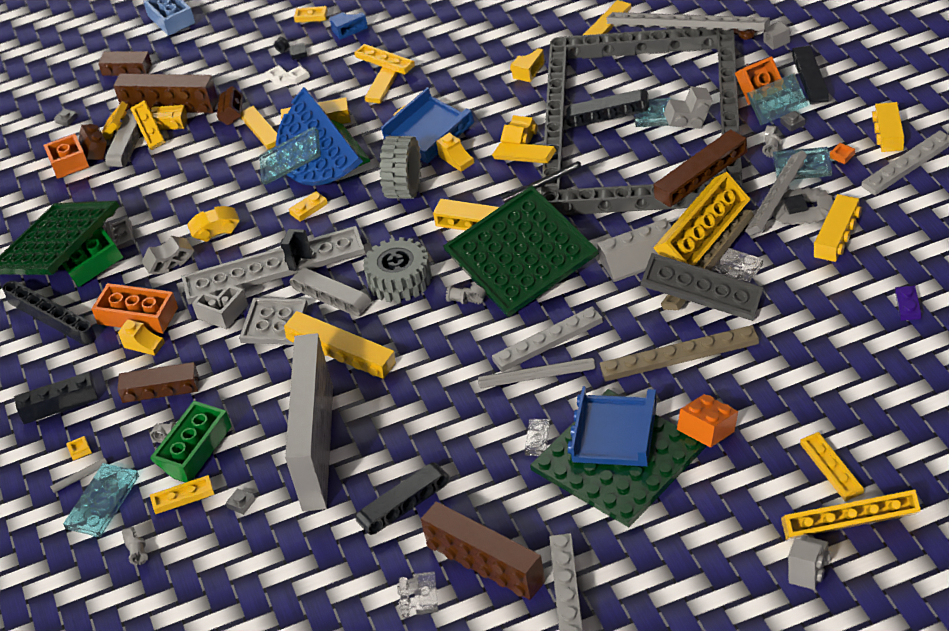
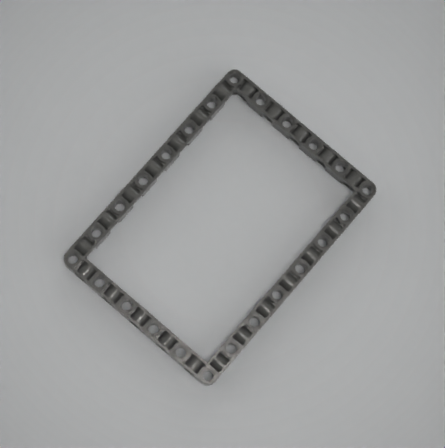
(626, 44)

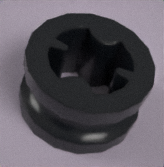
(281, 44)

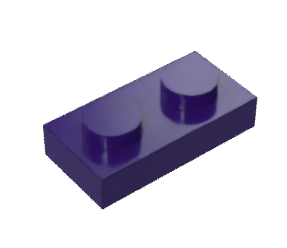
(907, 303)

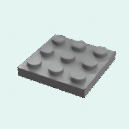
(267, 320)

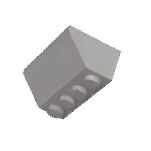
(631, 251)

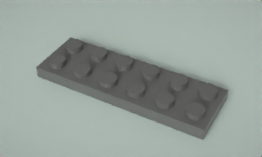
(702, 286)

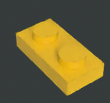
(310, 14)
(308, 206)

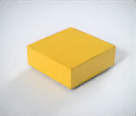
(78, 448)

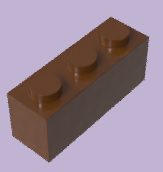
(124, 63)

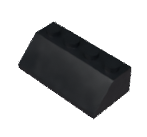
(56, 398)

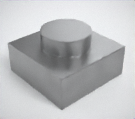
(66, 117)
(792, 121)
(240, 501)

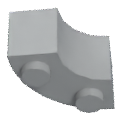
(168, 255)

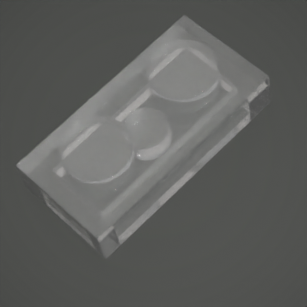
(537, 436)

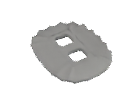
(813, 214)

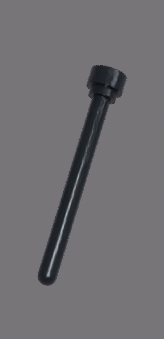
(507, 196)

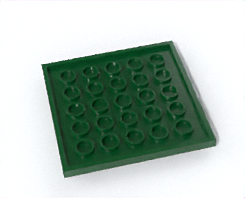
(55, 237)
(520, 250)
(620, 490)

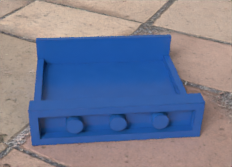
(428, 122)
(613, 429)

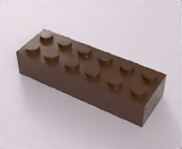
(159, 90)
(483, 550)

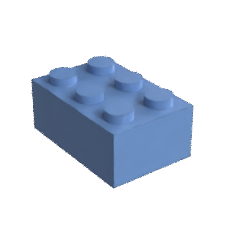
(169, 14)

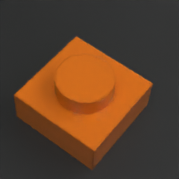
(842, 153)

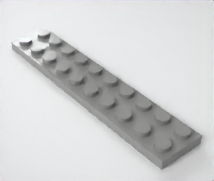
(272, 265)

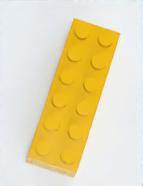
(703, 221)

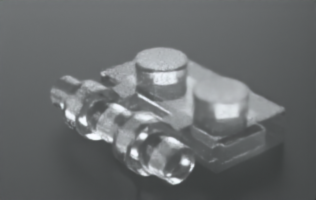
(739, 265)
(425, 594)

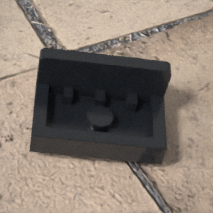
(295, 247)

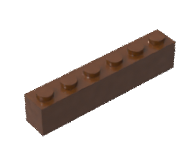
(700, 168)

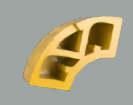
(519, 130)
(213, 222)

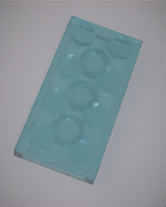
(289, 155)
(101, 500)

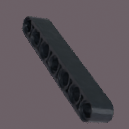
(49, 312)

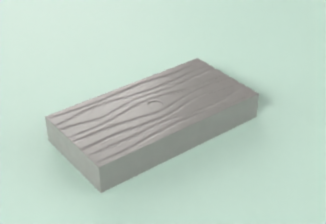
(309, 423)

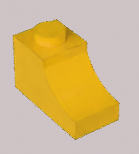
(527, 66)
(453, 152)
(139, 338)

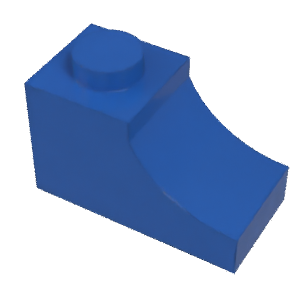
(348, 24)

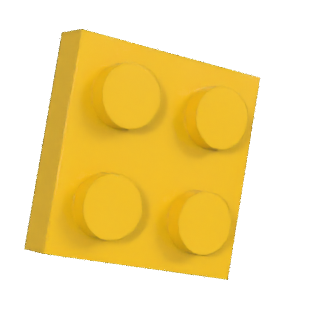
(113, 122)

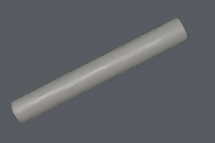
(77, 476)

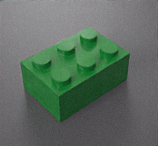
(92, 258)

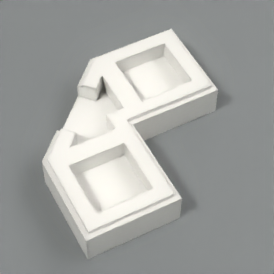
(280, 76)

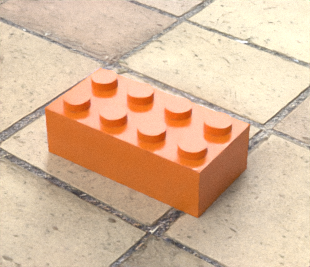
(138, 304)

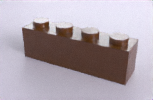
(158, 382)

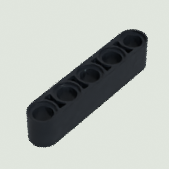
(810, 75)
(607, 108)
(402, 498)

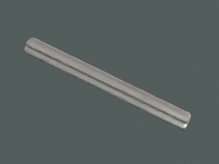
(536, 373)

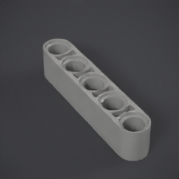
(123, 142)
(330, 291)

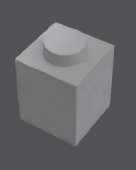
(776, 35)

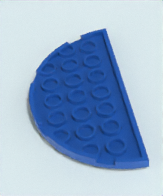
(336, 153)

